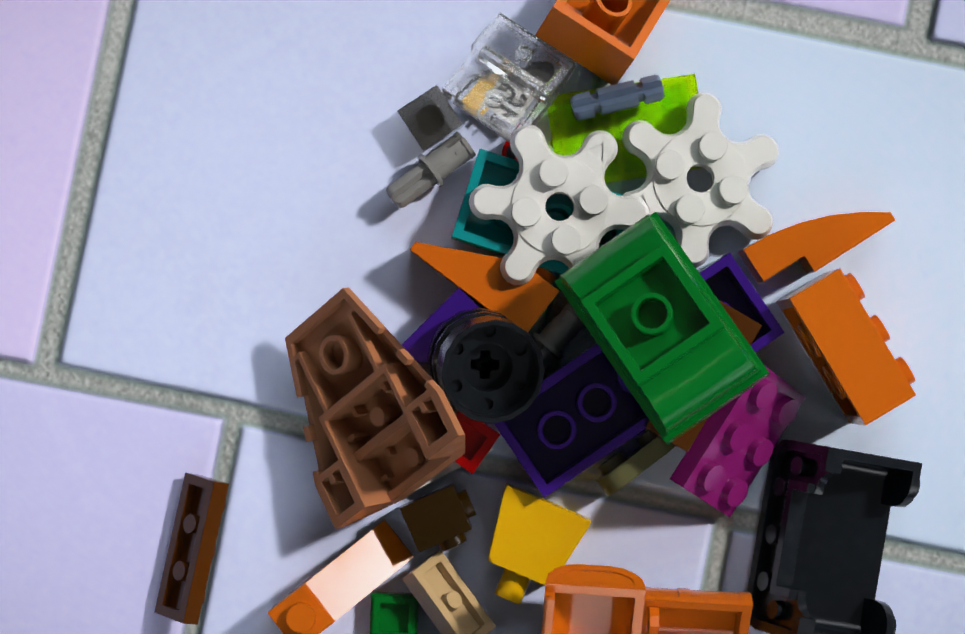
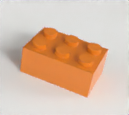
(848, 347)

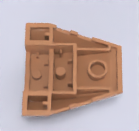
(369, 409)

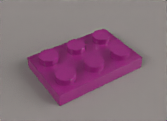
(738, 443)

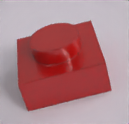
(478, 442)

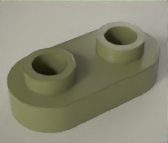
(621, 470)

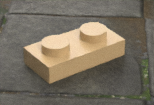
(447, 597)

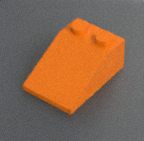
(601, 32)

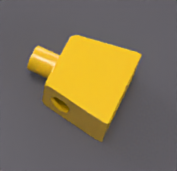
(531, 540)

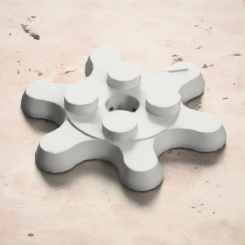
(702, 145)
(541, 176)

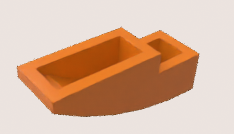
(811, 242)

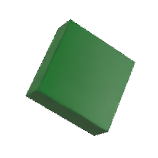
(393, 613)

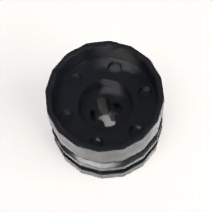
(504, 383)

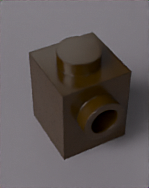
(439, 518)

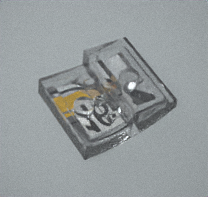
(508, 78)

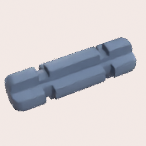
(617, 97)

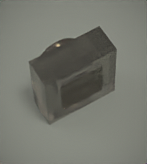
(430, 118)

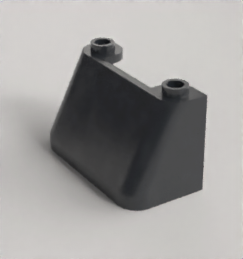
(825, 539)

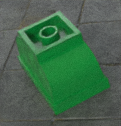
(661, 327)

